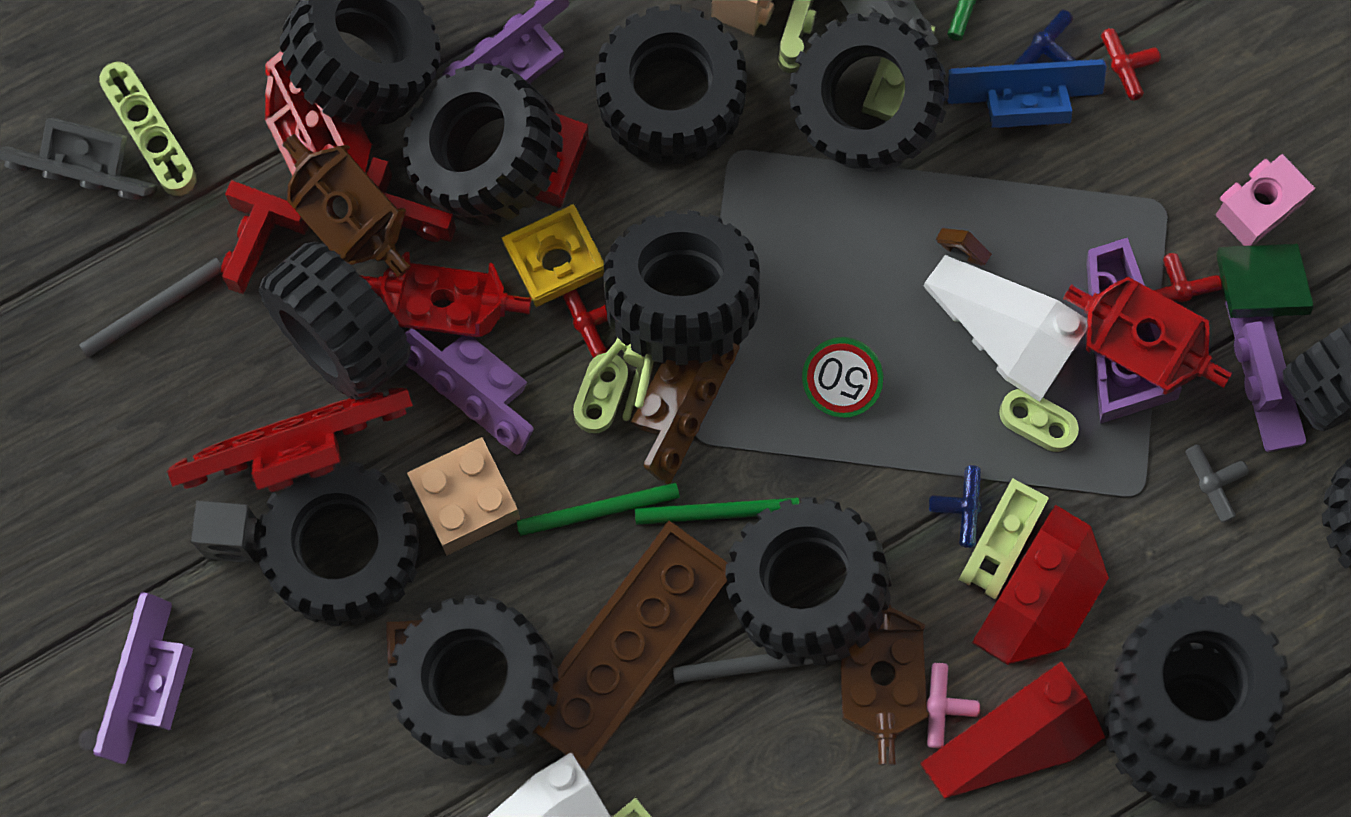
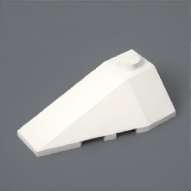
(1017, 326)
(555, 792)

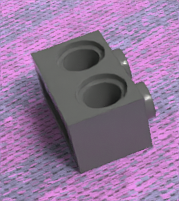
(225, 531)

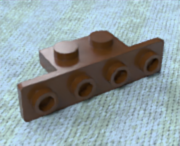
(677, 407)

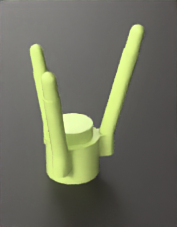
(641, 378)

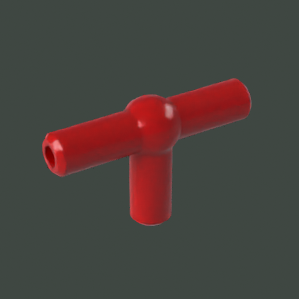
(1124, 64)
(1181, 288)
(586, 321)

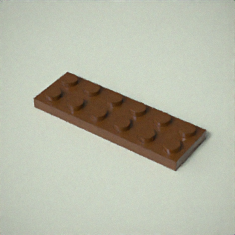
(631, 642)

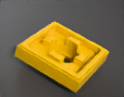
(557, 231)

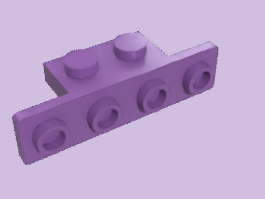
(521, 45)
(1263, 366)
(475, 384)
(145, 682)

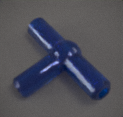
(1045, 42)
(968, 506)

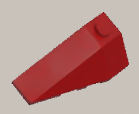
(1031, 731)

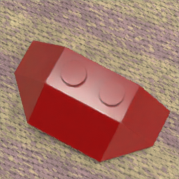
(291, 114)
(1046, 592)

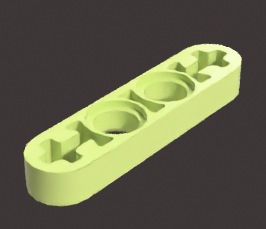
(150, 127)

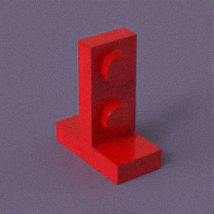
(427, 221)
(254, 231)

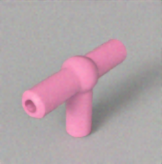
(939, 706)

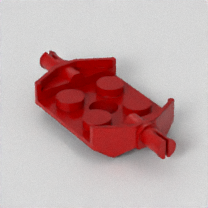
(475, 297)
(1167, 362)

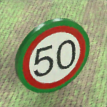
(842, 377)

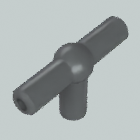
(1212, 482)

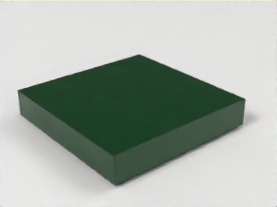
(1264, 281)

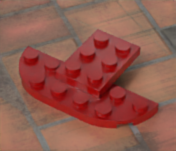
(291, 445)

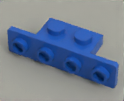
(1027, 91)

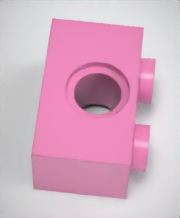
(1252, 220)

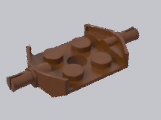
(371, 221)
(893, 707)

